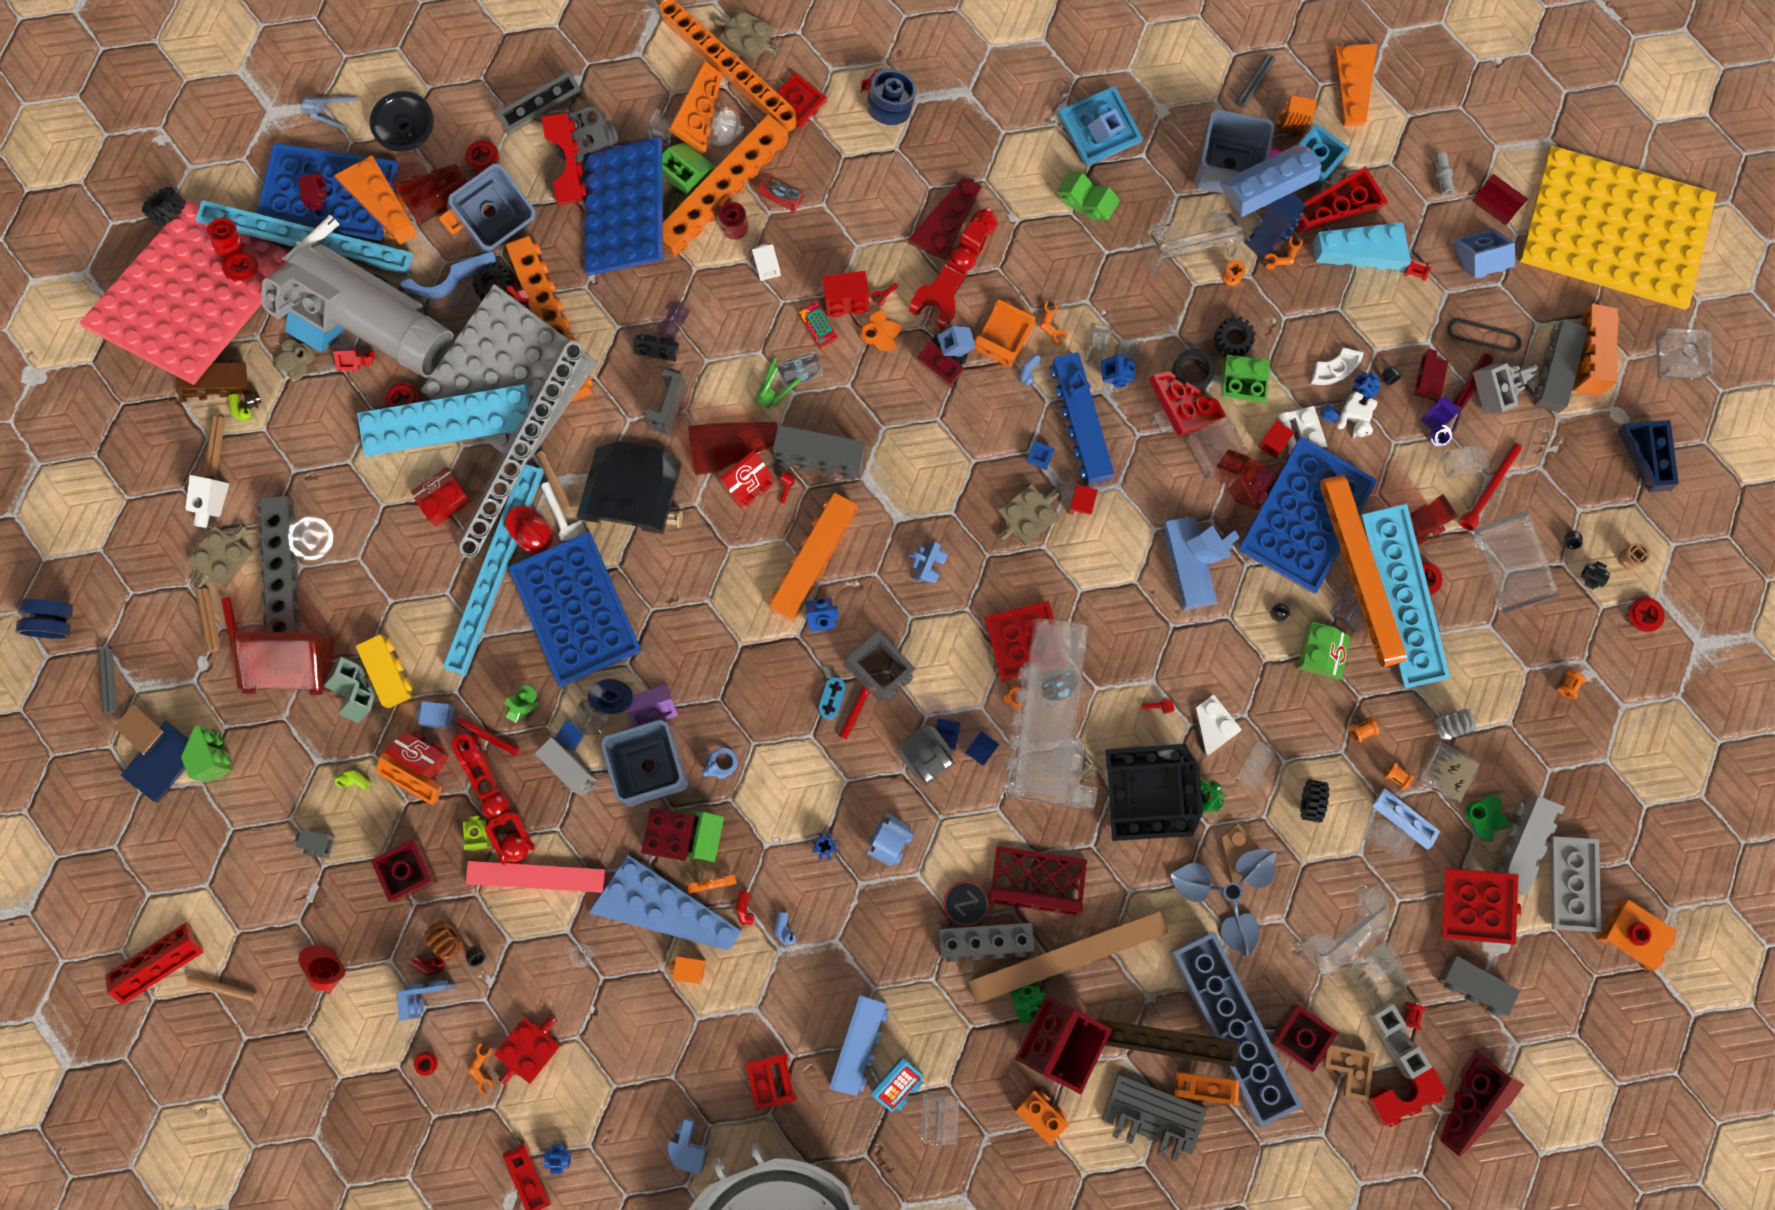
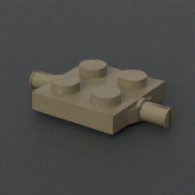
(747, 35)
(1028, 514)
(220, 557)

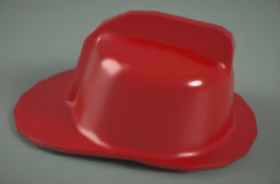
(529, 529)
(321, 967)

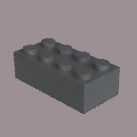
(819, 452)

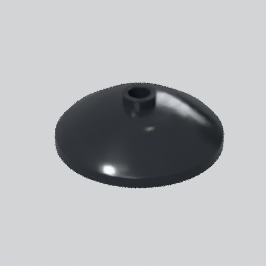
(395, 113)

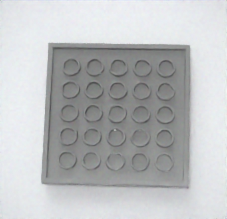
(504, 349)

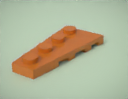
(1354, 78)
(697, 108)

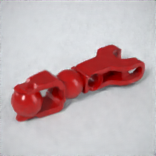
(962, 259)
(494, 804)

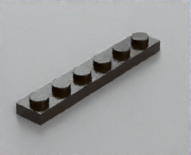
(1172, 1043)

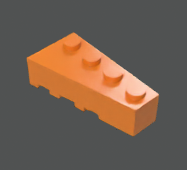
(374, 193)

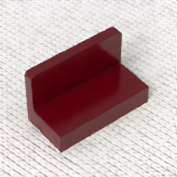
(1499, 199)
(940, 365)
(1431, 376)

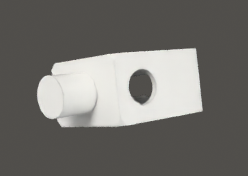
(205, 498)

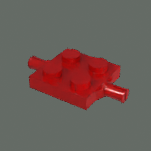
(527, 1050)

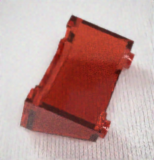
(282, 661)

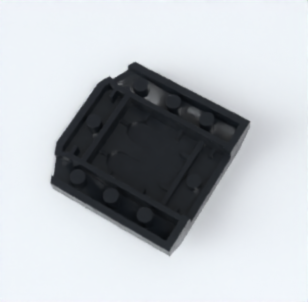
(630, 486)
(1153, 792)

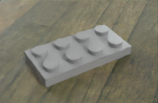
(1575, 884)

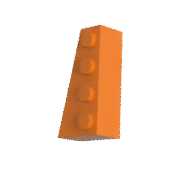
(1599, 356)

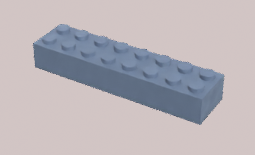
(1232, 1017)

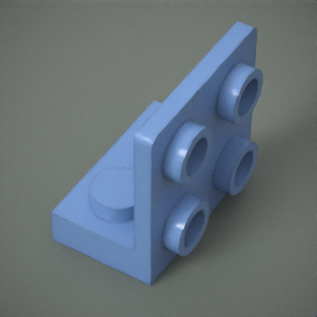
(408, 1000)

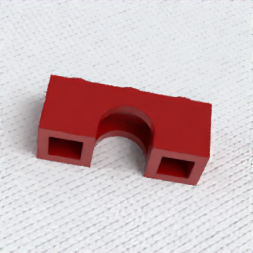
(1424, 1090)

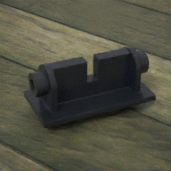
(647, 346)

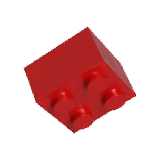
(846, 293)

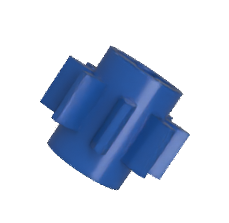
(1367, 384)
(822, 840)
(557, 1159)

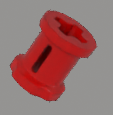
(1418, 269)
(1413, 1015)

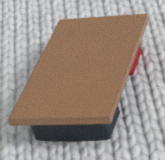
(139, 730)

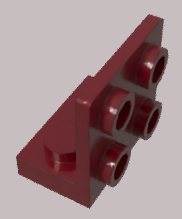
(668, 834)

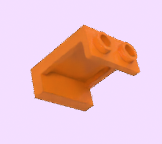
(1005, 333)
(1615, 934)

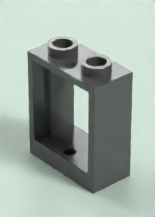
(852, 664)

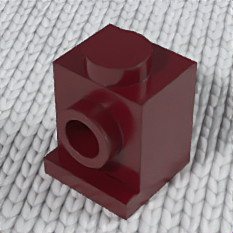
(313, 191)

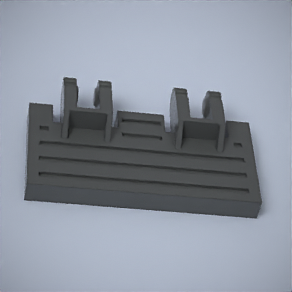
(1155, 1113)

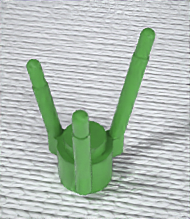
(765, 395)

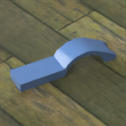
(457, 272)

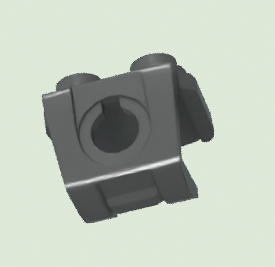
(926, 754)

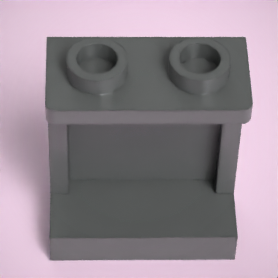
(666, 419)

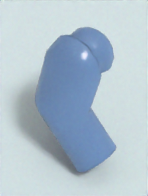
(1025, 376)
(781, 930)

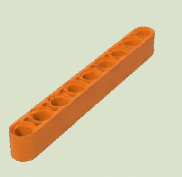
(724, 56)
(1363, 571)

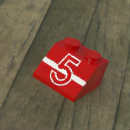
(747, 480)
(440, 497)
(417, 754)

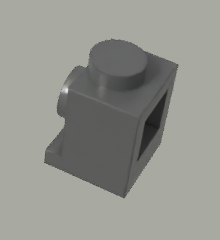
(314, 843)

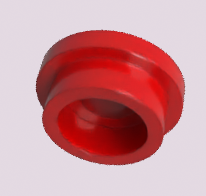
(1644, 930)
(418, 1063)

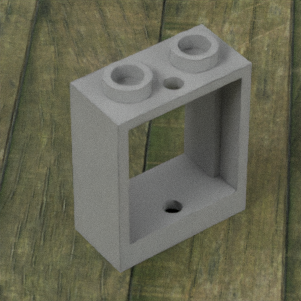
(566, 767)

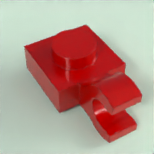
(350, 360)

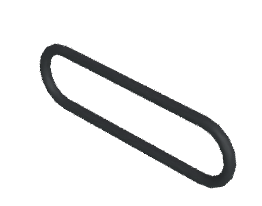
(1484, 344)

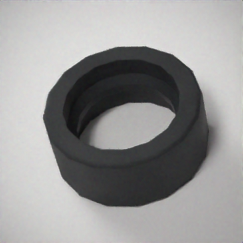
(1199, 356)

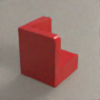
(1276, 439)
(1083, 500)

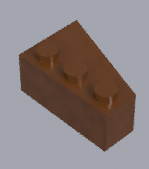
(217, 380)

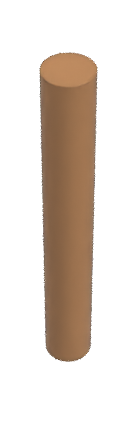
(554, 480)
(222, 988)

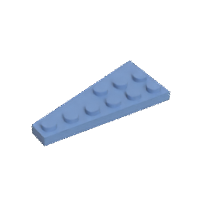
(651, 902)

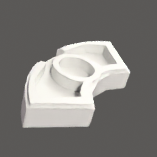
(1338, 368)

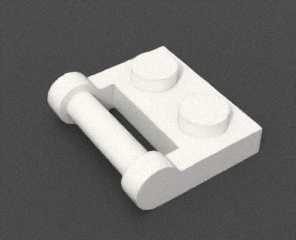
(1306, 425)

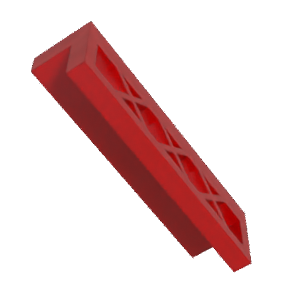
(153, 967)

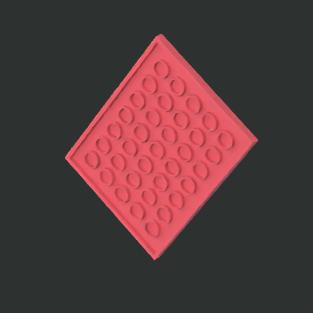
(177, 301)

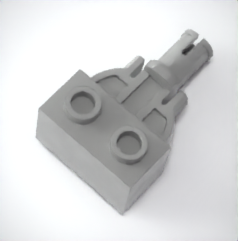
(1500, 385)

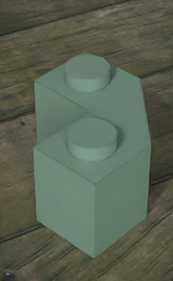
(349, 680)

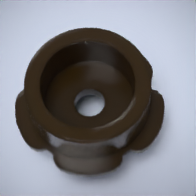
(252, 398)

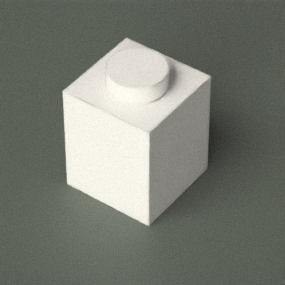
(766, 262)

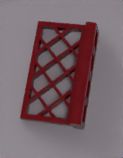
(1040, 900)

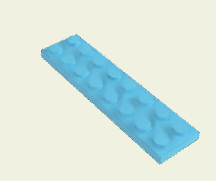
(443, 420)
(1404, 582)

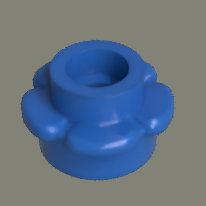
(1329, 413)

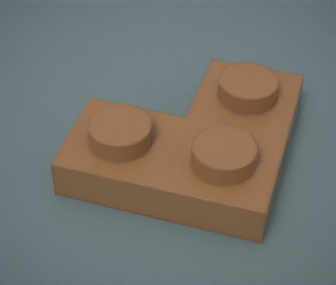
(1357, 1066)

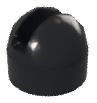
(1390, 375)
(1573, 539)
(1279, 616)
(475, 956)

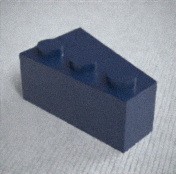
(1277, 225)
(1652, 453)

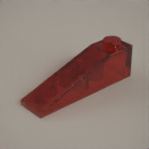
(724, 444)

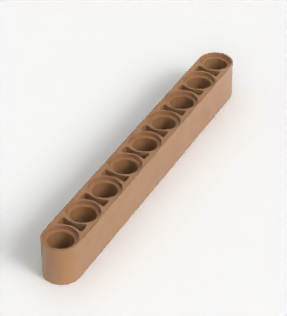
(1067, 957)

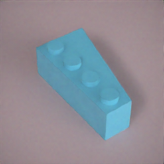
(1364, 246)

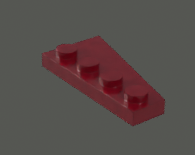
(945, 222)

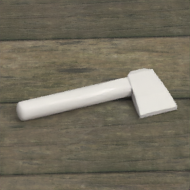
(567, 532)

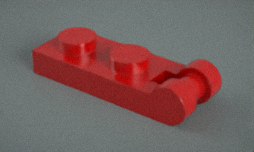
(526, 1178)

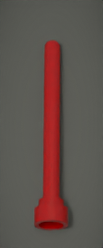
(1471, 519)

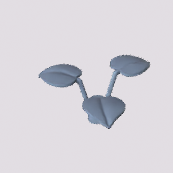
(1256, 867)

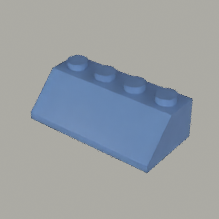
(1272, 179)
(858, 1045)

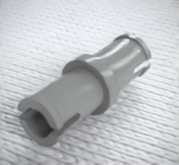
(1444, 174)

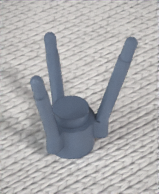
(315, 106)

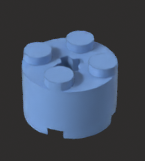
(889, 840)

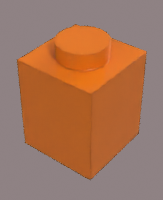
(687, 969)

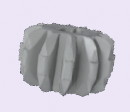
(1455, 724)

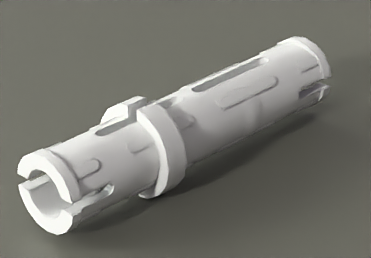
(315, 236)

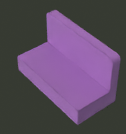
(652, 706)

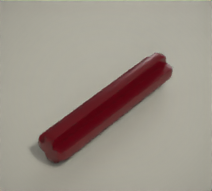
(1470, 384)

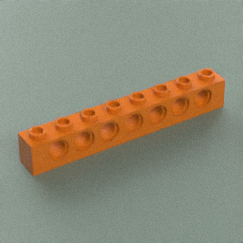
(766, 130)
(520, 252)

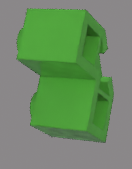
(1084, 197)

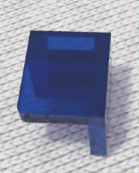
(949, 731)
(981, 748)

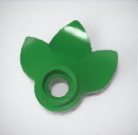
(1489, 817)

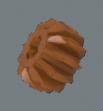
(443, 940)

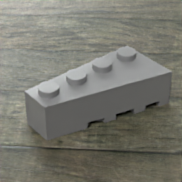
(1528, 838)

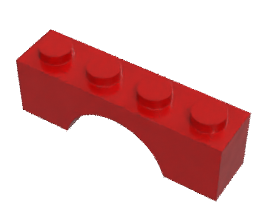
(568, 186)

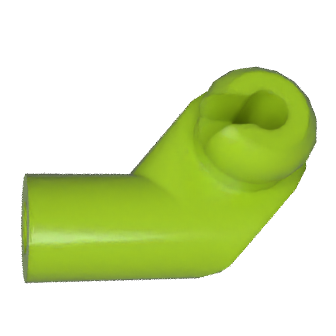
(238, 411)
(350, 778)

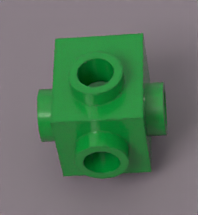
(1217, 800)
(1027, 1002)

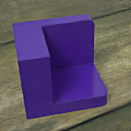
(1440, 413)

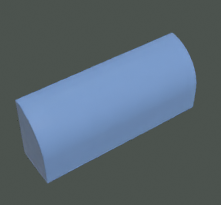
(1191, 575)

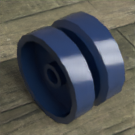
(891, 97)
(44, 619)

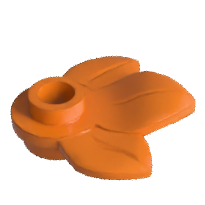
(884, 332)

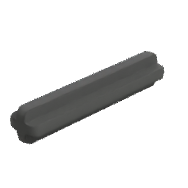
(1255, 80)
(107, 681)

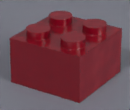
(404, 871)
(1303, 1037)

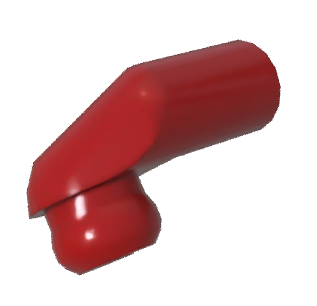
(741, 909)
(428, 967)

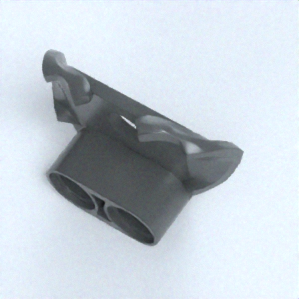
(601, 131)

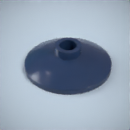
(610, 696)

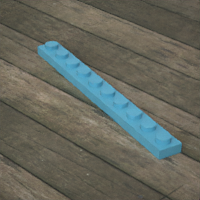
(290, 233)
(490, 576)

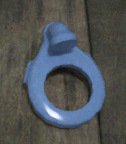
(712, 768)

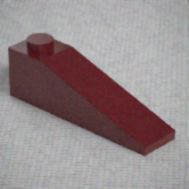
(1481, 1099)

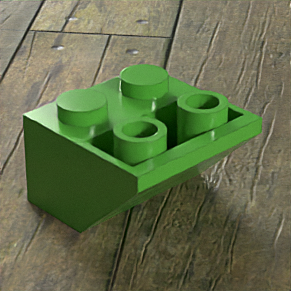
(685, 168)
(1245, 378)
(205, 755)

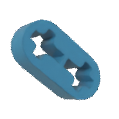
(837, 700)

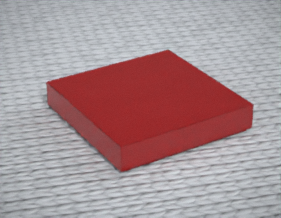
(802, 97)

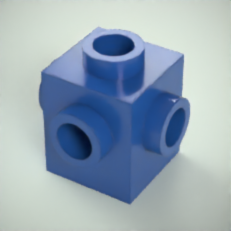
(1118, 370)
(821, 614)

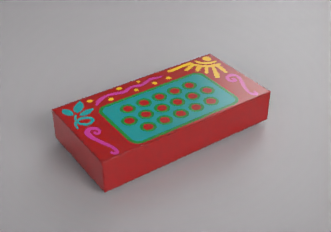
(817, 325)

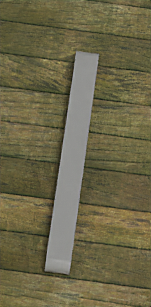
(519, 460)

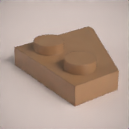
(1235, 844)

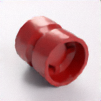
(224, 237)

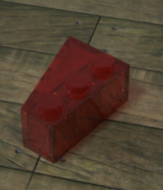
(429, 193)
(1246, 478)

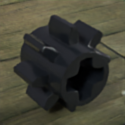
(1595, 575)

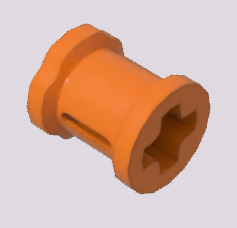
(1238, 271)
(1571, 684)
(1364, 730)
(1399, 776)

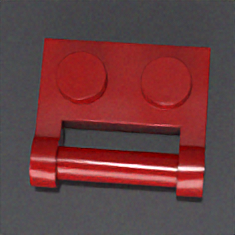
(763, 1083)

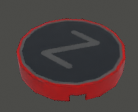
(966, 903)

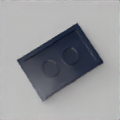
(160, 767)

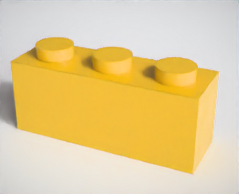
(385, 671)

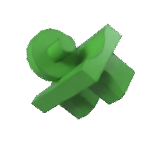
(521, 703)

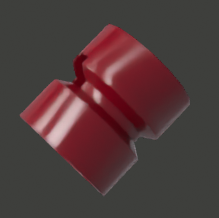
(733, 220)

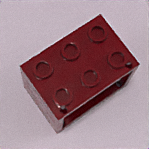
(1063, 1044)

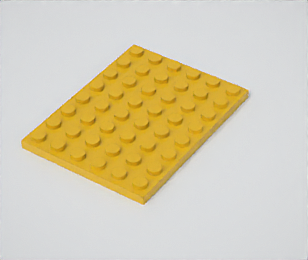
(1618, 227)

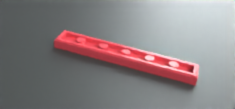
(535, 876)

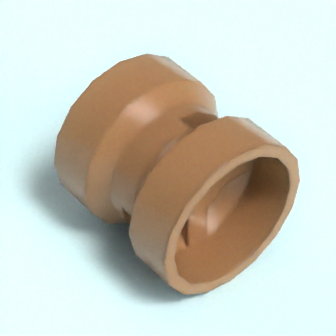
(1630, 560)

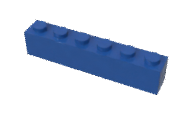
(1082, 421)

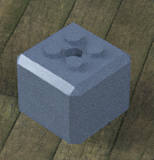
(1235, 139)
(495, 189)
(630, 749)

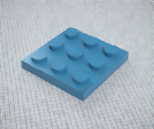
(1081, 114)

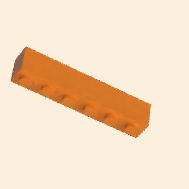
(813, 557)

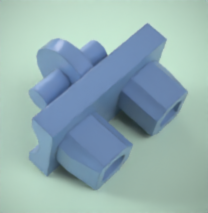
(924, 560)

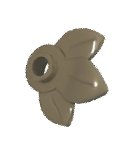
(291, 359)

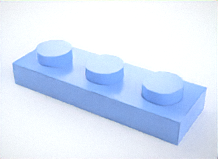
(1406, 818)

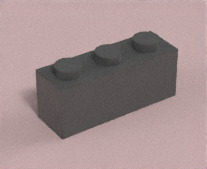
(1478, 986)

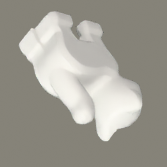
(1358, 413)

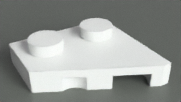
(1215, 724)

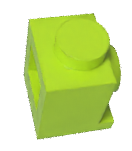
(477, 842)

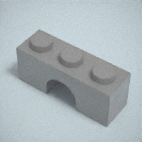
(1404, 1052)

